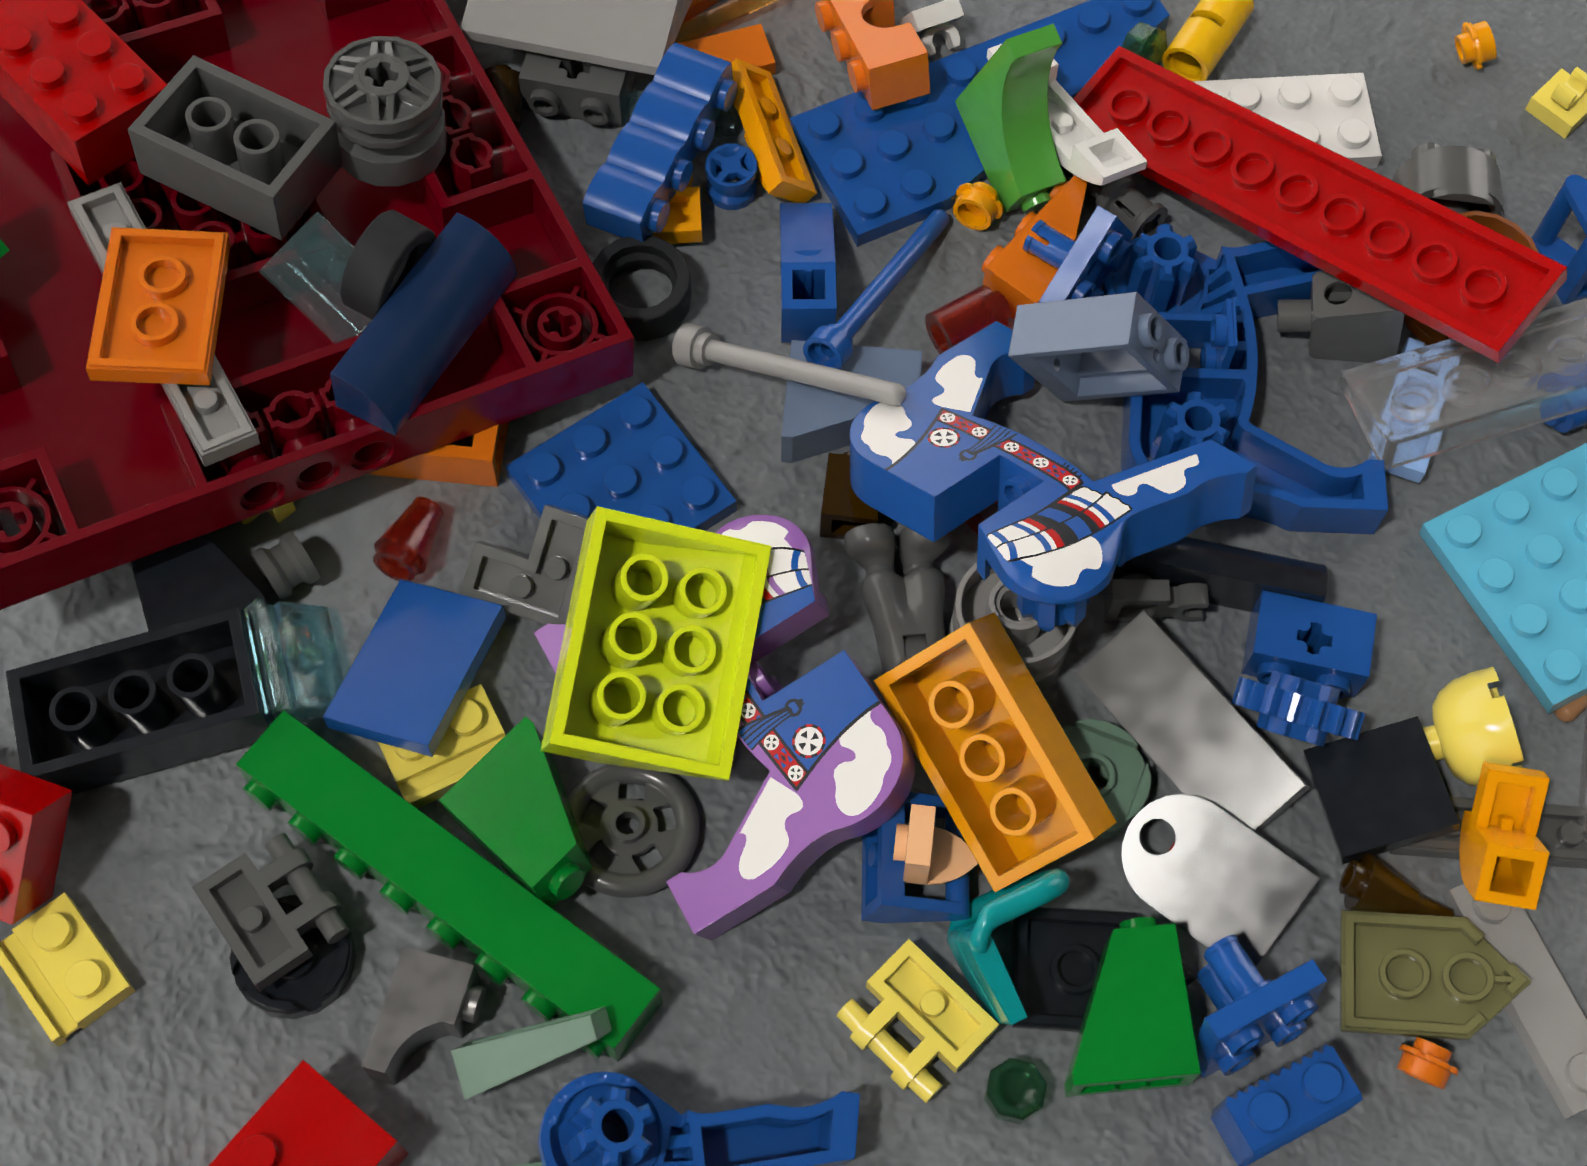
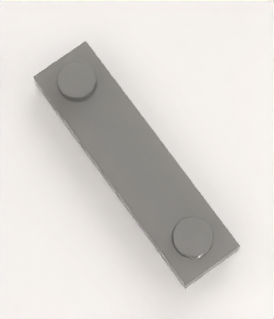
(1545, 1011)

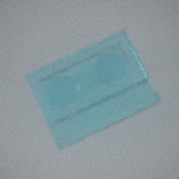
(310, 277)
(294, 657)

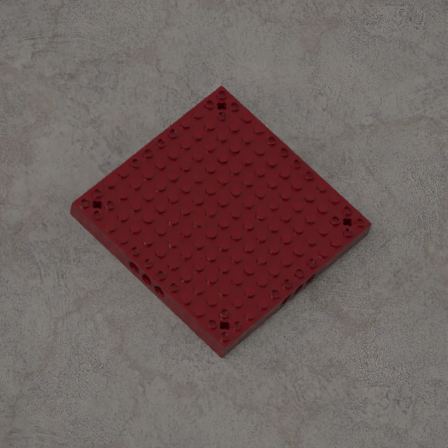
(106, 465)

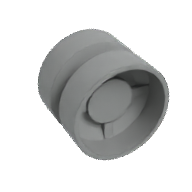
(1039, 650)

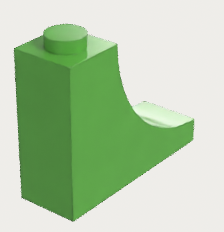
(1010, 120)

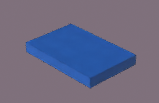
(415, 667)

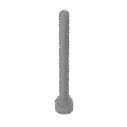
(699, 347)

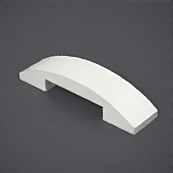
(1081, 143)

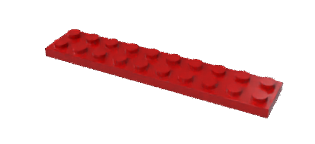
(1325, 206)

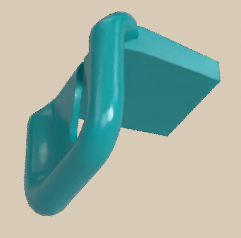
(976, 950)

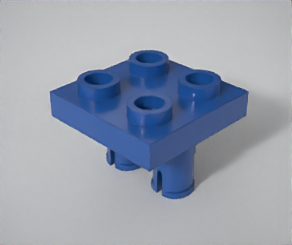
(1250, 1008)

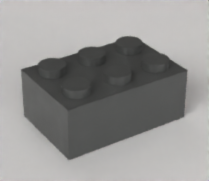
(236, 147)

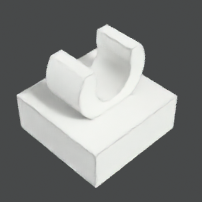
(936, 20)

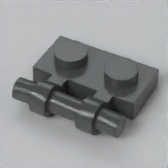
(253, 920)

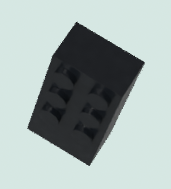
(138, 703)

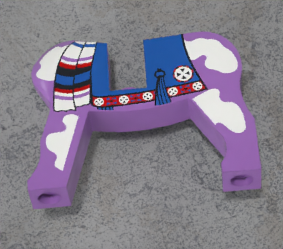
(826, 738)

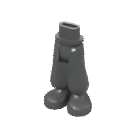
(906, 609)

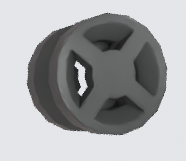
(285, 565)

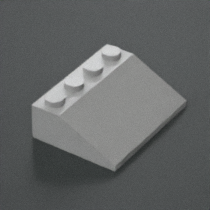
(599, 32)

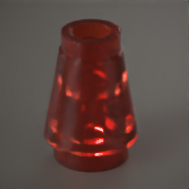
(409, 540)

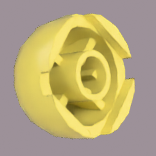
(1472, 727)

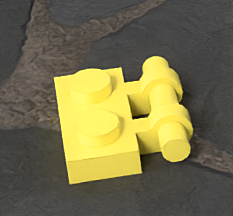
(930, 1007)

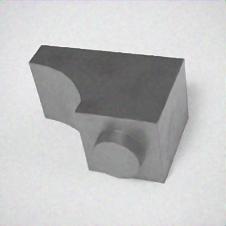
(423, 1003)

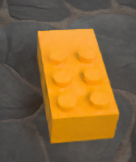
(995, 752)

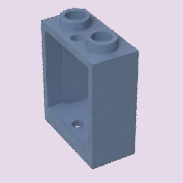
(1099, 347)

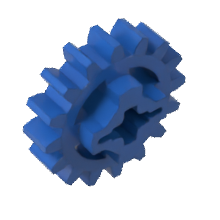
(1298, 708)

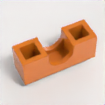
(880, 57)

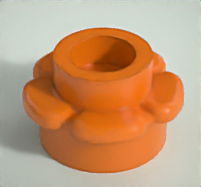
(1427, 1062)

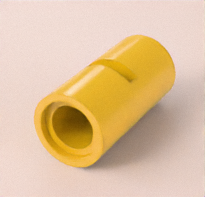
(1206, 37)

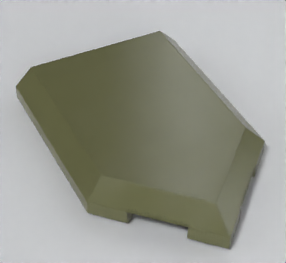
(1421, 976)

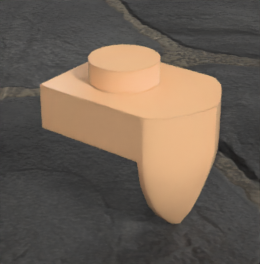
(929, 851)

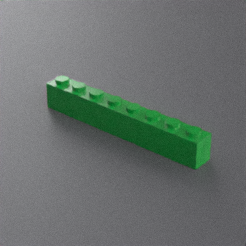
(446, 883)

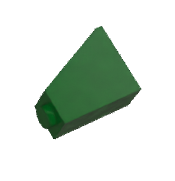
(522, 815)
(1136, 1017)

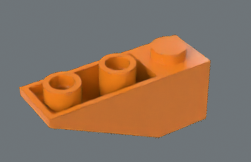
(1021, 274)

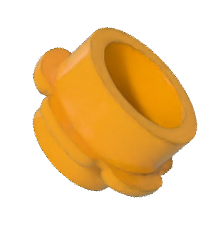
(1475, 44)
(977, 205)

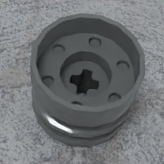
(386, 110)

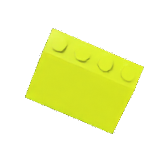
(656, 646)

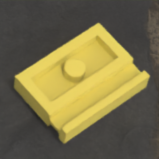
(467, 740)
(62, 969)

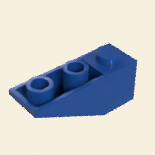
(806, 269)

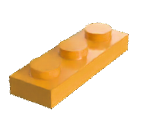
(770, 134)

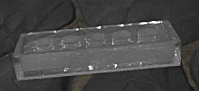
(1457, 397)

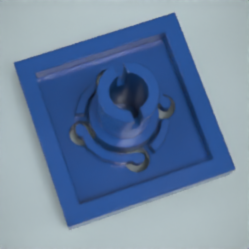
(1083, 262)

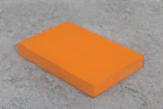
(159, 306)

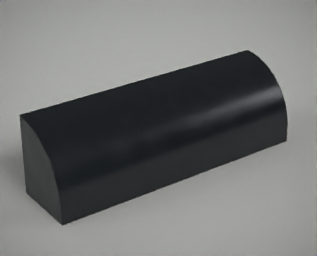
(1231, 573)

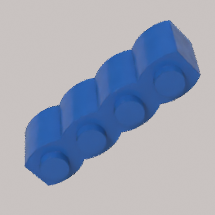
(659, 143)

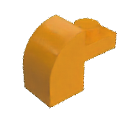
(1498, 838)

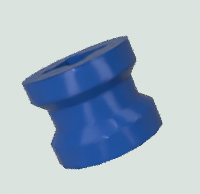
(726, 164)

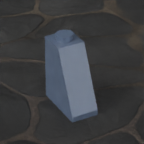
(822, 418)

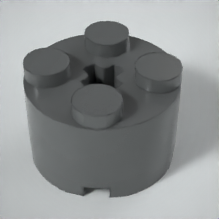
(1454, 177)

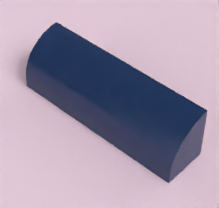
(423, 325)

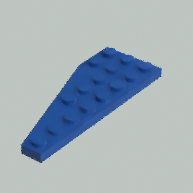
(912, 156)

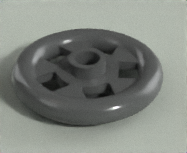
(675, 845)

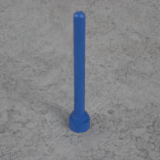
(833, 343)

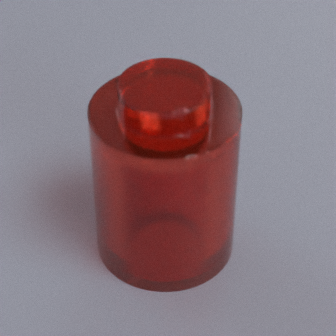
(966, 316)

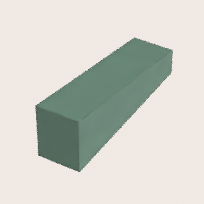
(508, 1054)

